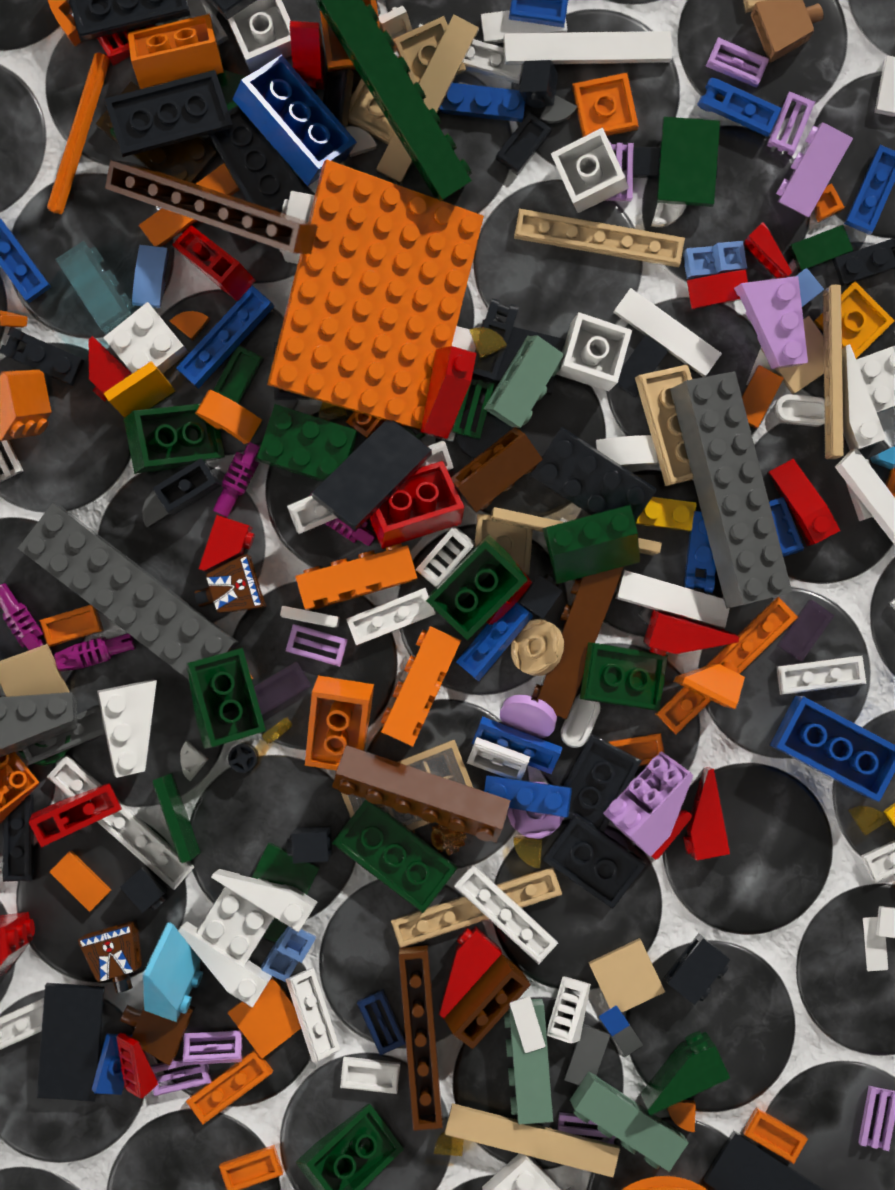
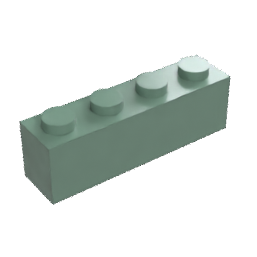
(529, 1073)
(628, 1121)

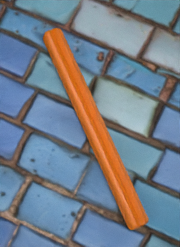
(78, 133)

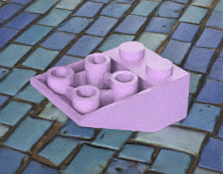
(651, 803)

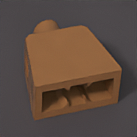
(784, 25)

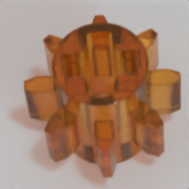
(446, 839)

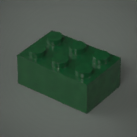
(305, 443)

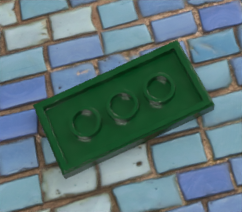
(395, 855)

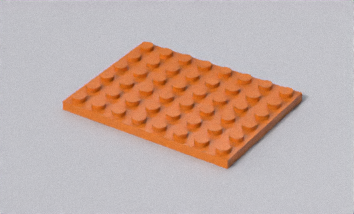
(374, 296)

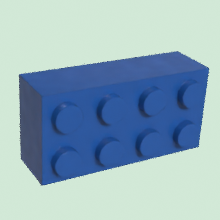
(293, 119)
(836, 748)

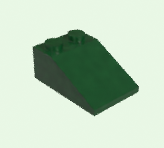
(170, 438)
(224, 698)
(688, 1071)
(351, 1153)

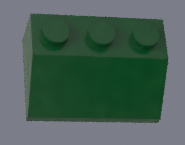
(592, 544)
(477, 587)

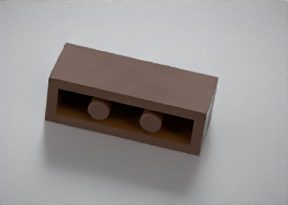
(496, 469)
(487, 1001)

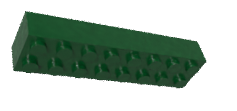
(396, 95)

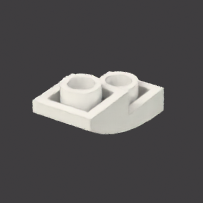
(629, 450)

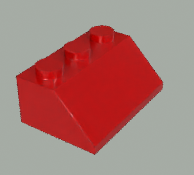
(419, 507)
(15, 936)

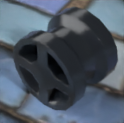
(238, 759)

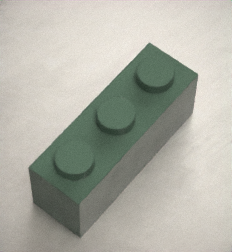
(524, 381)

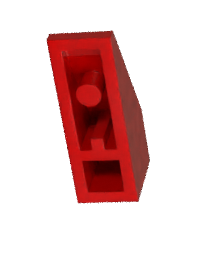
(308, 53)
(214, 262)
(447, 389)
(804, 503)
(681, 635)
(73, 814)
(706, 827)
(471, 960)

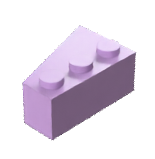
(813, 168)
(777, 319)

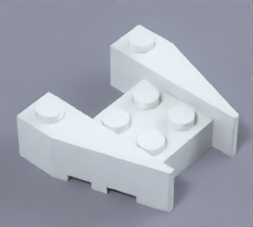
(867, 390)
(237, 927)

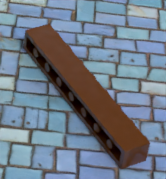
(211, 207)

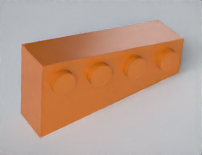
(356, 577)
(420, 686)

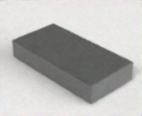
(586, 1054)

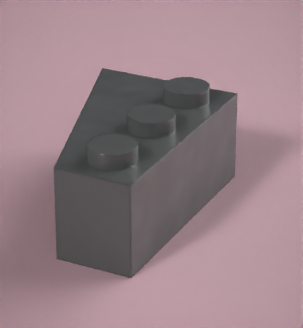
(35, 719)

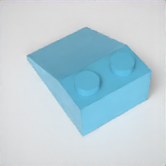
(171, 976)

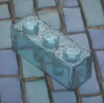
(95, 286)

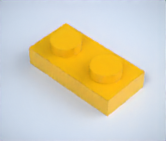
(668, 514)

